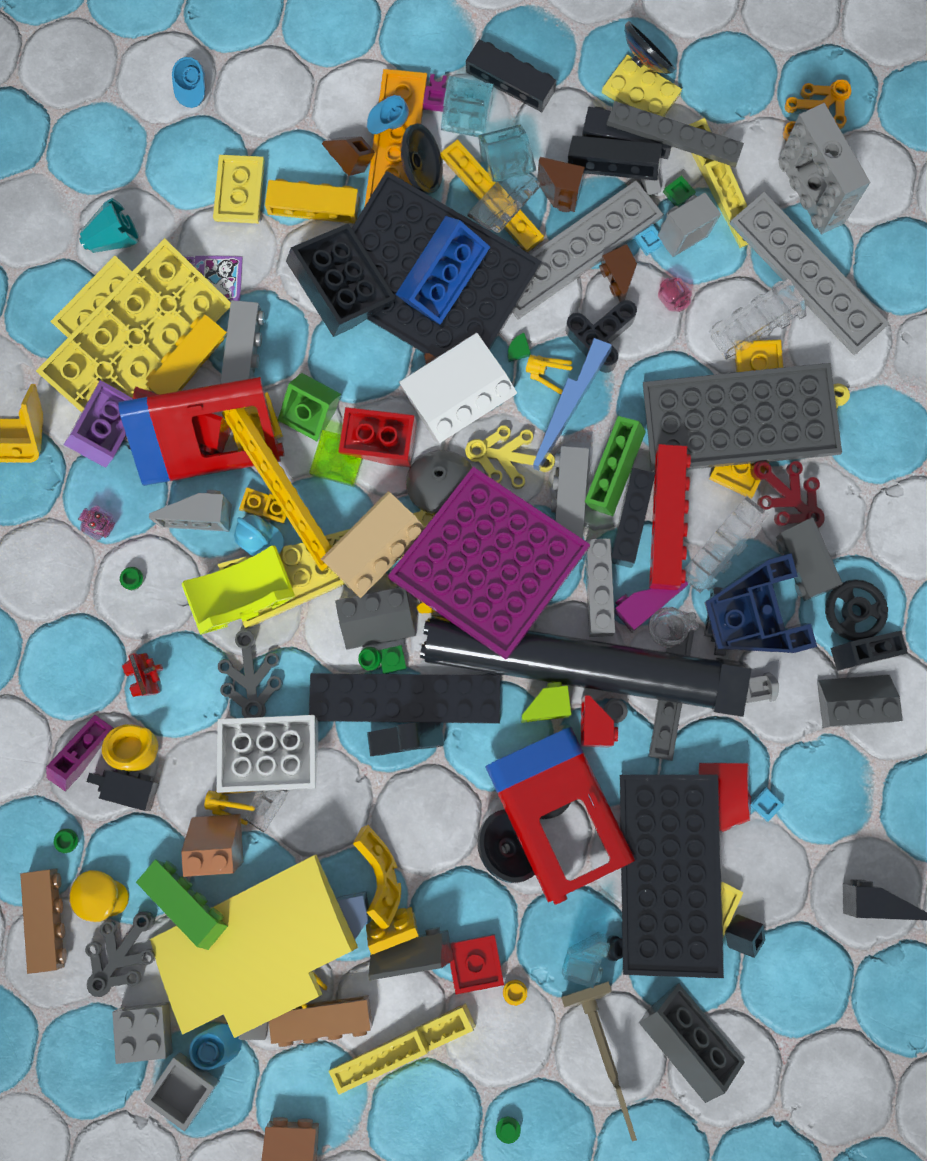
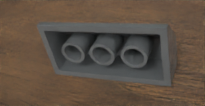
(692, 1043)

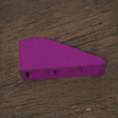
(642, 605)
(77, 754)

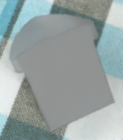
(763, 688)

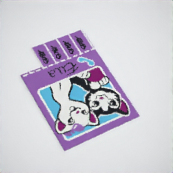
(221, 272)

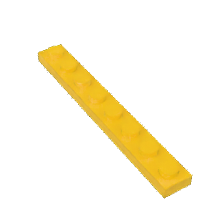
(279, 484)

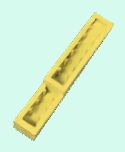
(722, 186)
(402, 1049)

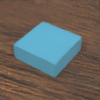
(649, 240)
(766, 804)

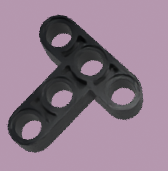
(597, 331)
(405, 738)

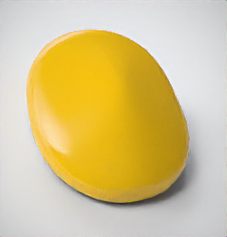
(130, 747)
(97, 896)

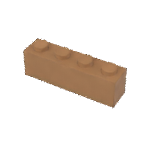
(43, 921)
(322, 1020)

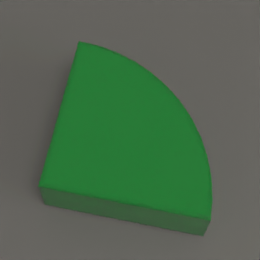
(518, 348)

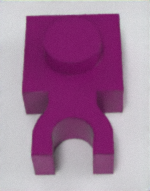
(435, 94)

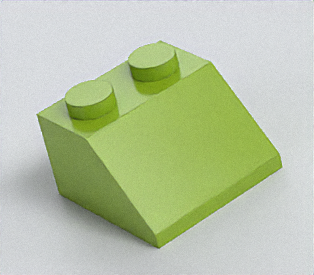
(549, 704)

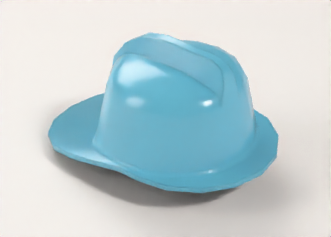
(257, 534)

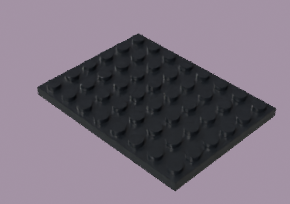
(395, 233)

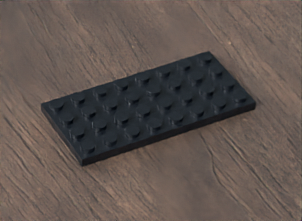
(675, 882)

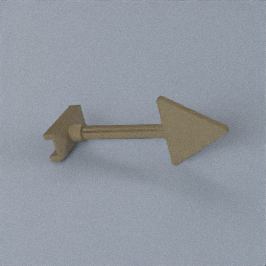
(587, 999)

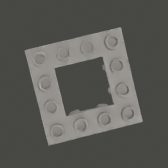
(837, 179)

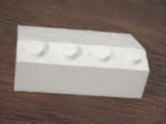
(457, 388)
(267, 753)

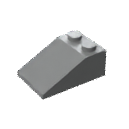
(198, 512)

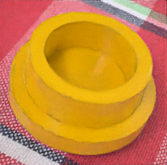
(515, 992)

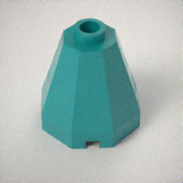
(109, 229)

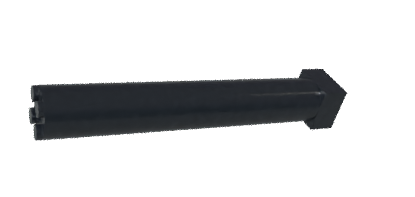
(597, 666)

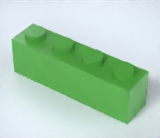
(615, 465)
(182, 904)

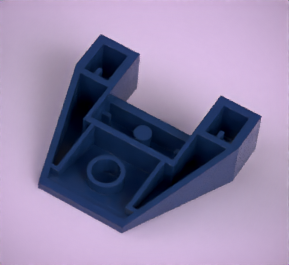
(748, 613)

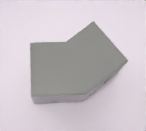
(651, 187)

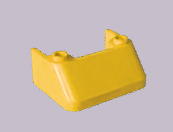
(23, 437)

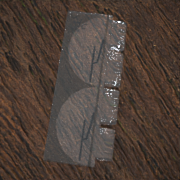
(503, 201)

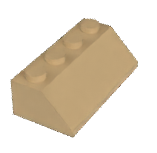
(373, 544)

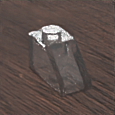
(266, 807)

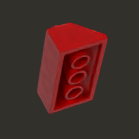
(210, 428)

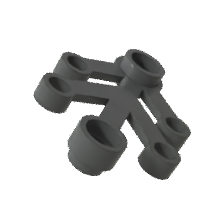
(251, 679)
(117, 957)

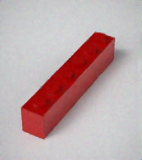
(668, 517)

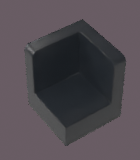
(745, 935)

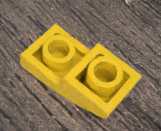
(262, 505)

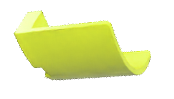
(238, 591)

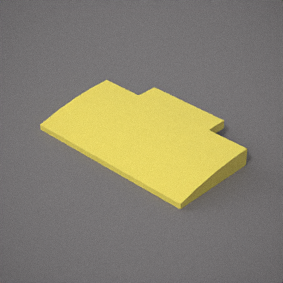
(128, 323)
(262, 957)

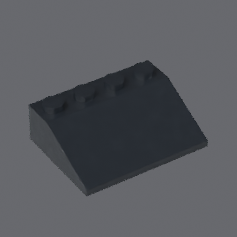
(339, 279)

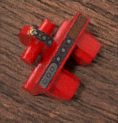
(145, 673)

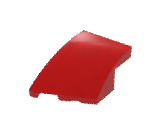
(733, 792)

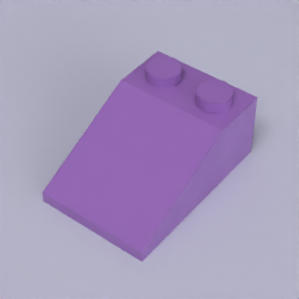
(99, 426)

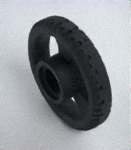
(847, 628)

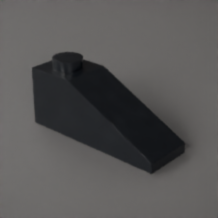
(868, 650)

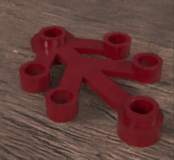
(791, 496)

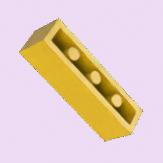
(312, 201)
(187, 358)

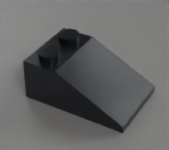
(868, 901)

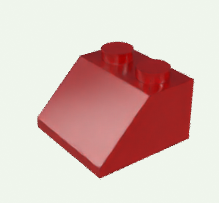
(596, 725)

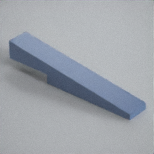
(571, 398)

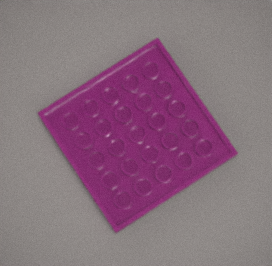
(489, 562)

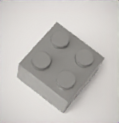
(688, 224)
(142, 1033)
(181, 1091)

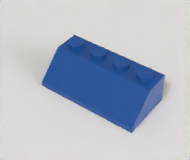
(443, 269)

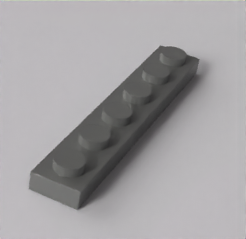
(675, 134)

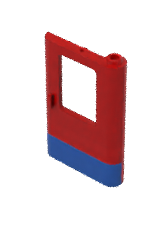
(165, 437)
(543, 780)

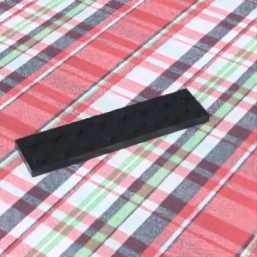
(405, 698)

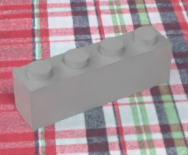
(242, 341)
(571, 488)
(599, 588)

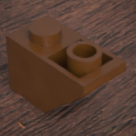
(350, 153)
(619, 269)

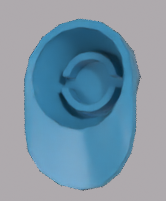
(188, 82)
(388, 115)
(214, 1047)

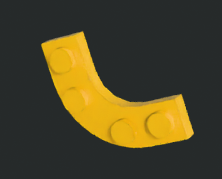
(388, 890)

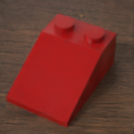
(378, 436)

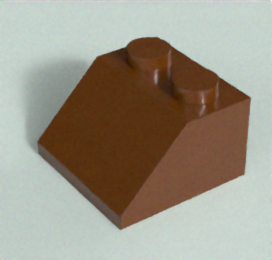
(560, 183)

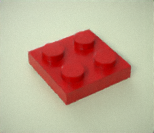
(476, 964)

